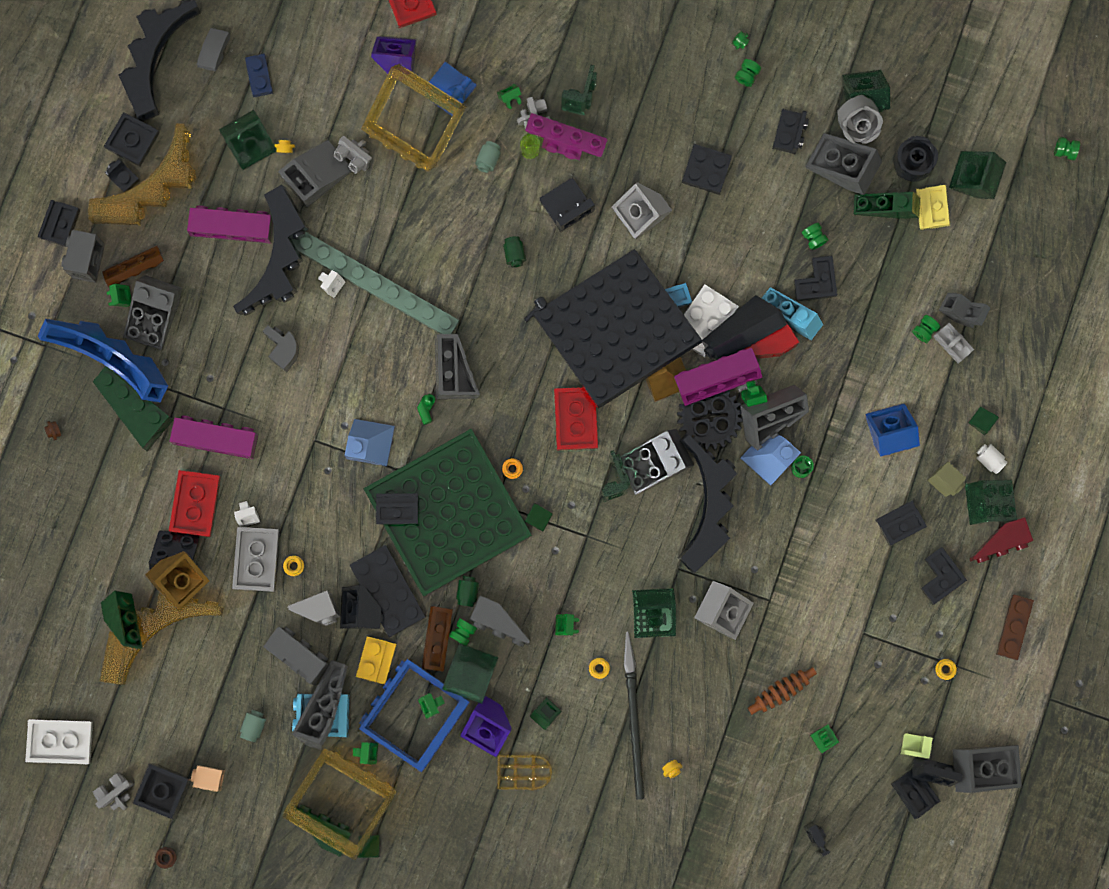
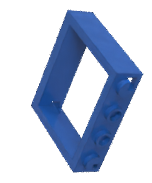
(380, 702)

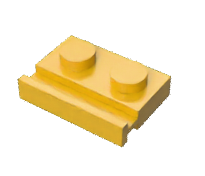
(376, 660)

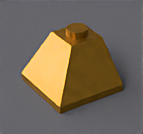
(662, 383)
(177, 578)

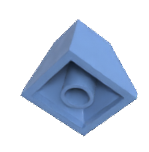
(369, 442)
(771, 459)

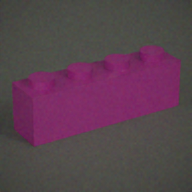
(230, 224)
(718, 376)
(214, 438)

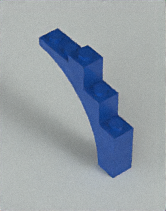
(113, 353)

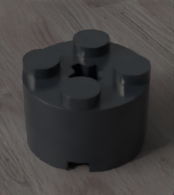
(926, 158)

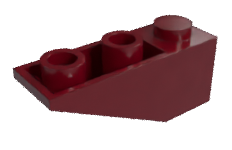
(1005, 537)

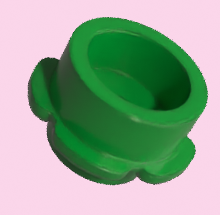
(740, 40)

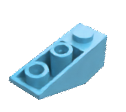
(796, 315)

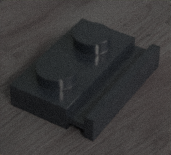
(58, 222)
(396, 509)
(901, 523)
(915, 794)
(817, 838)

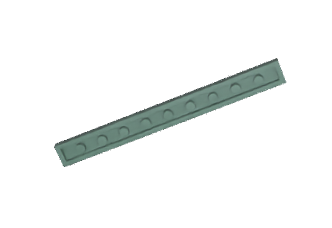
(376, 284)

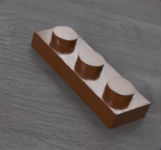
(133, 266)
(1014, 627)
(437, 638)

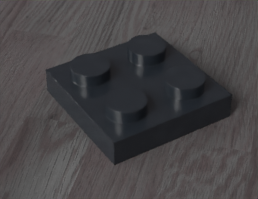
(131, 139)
(706, 169)

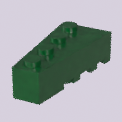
(140, 416)

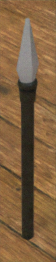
(629, 664)

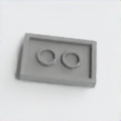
(255, 559)

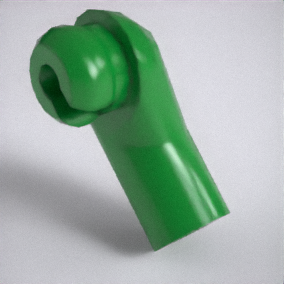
(424, 407)

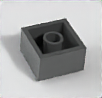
(83, 256)

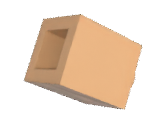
(208, 778)

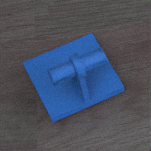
(453, 83)

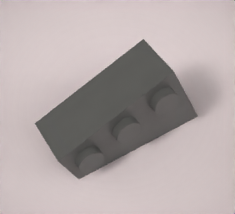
(452, 371)
(768, 418)
(297, 655)

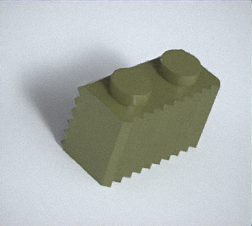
(947, 480)

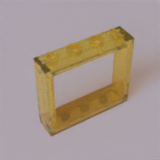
(429, 91)
(322, 832)

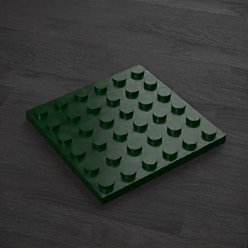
(461, 512)

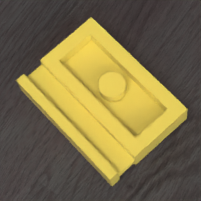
(933, 207)

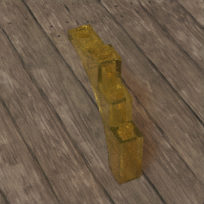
(154, 191)
(120, 658)

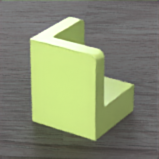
(916, 746)

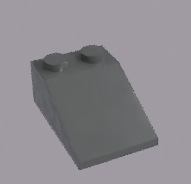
(845, 163)
(987, 768)

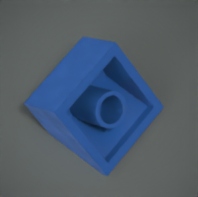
(893, 430)

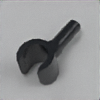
(540, 304)

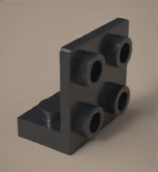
(567, 204)
(172, 543)

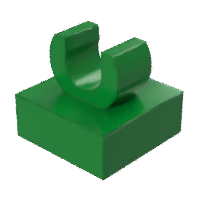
(509, 93)
(119, 295)
(753, 394)
(565, 625)
(430, 705)
(824, 738)
(367, 753)

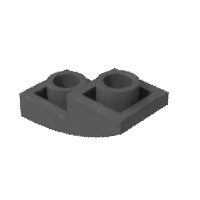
(212, 49)

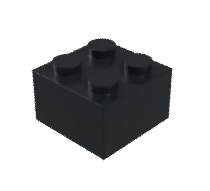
(162, 791)

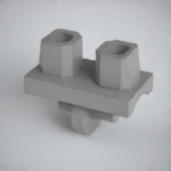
(535, 107)
(355, 152)
(953, 343)
(105, 798)

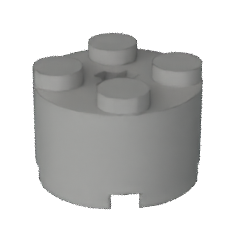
(860, 119)

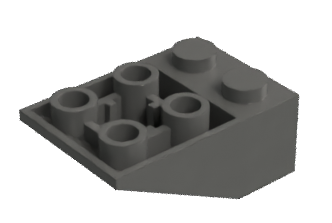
(314, 173)
(152, 311)
(656, 461)
(492, 616)

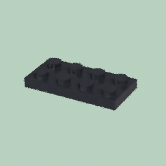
(390, 590)

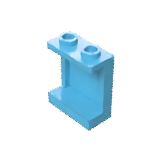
(341, 722)

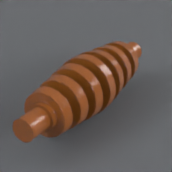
(782, 690)

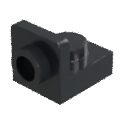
(121, 175)

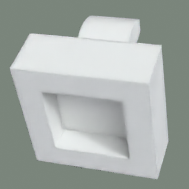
(331, 283)
(246, 515)

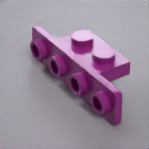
(565, 138)

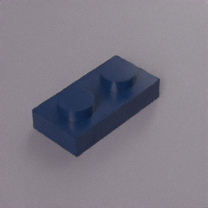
(259, 75)

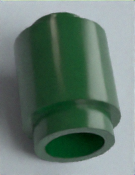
(514, 251)
(467, 591)

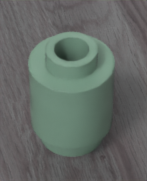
(488, 157)
(252, 725)

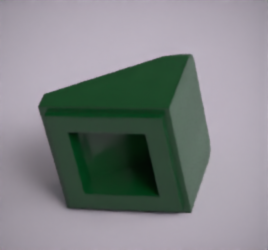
(983, 420)
(538, 517)
(545, 713)
(372, 847)

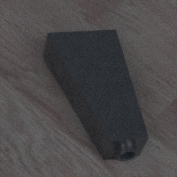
(743, 328)

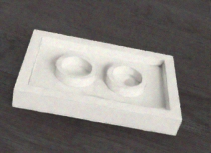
(707, 313)
(59, 741)

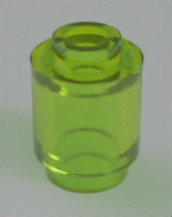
(530, 151)

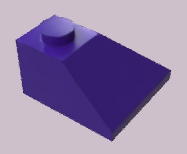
(394, 51)
(487, 727)

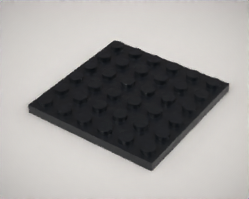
(617, 328)

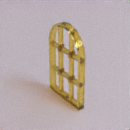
(516, 777)

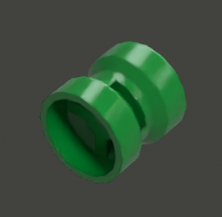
(748, 72)
(1067, 148)
(814, 236)
(926, 328)
(805, 465)
(463, 631)

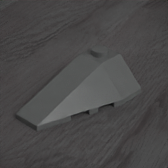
(321, 710)

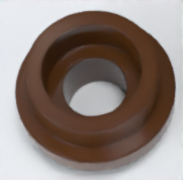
(52, 430)
(159, 857)

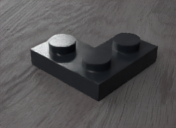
(823, 283)
(947, 576)

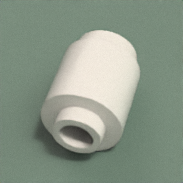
(991, 458)

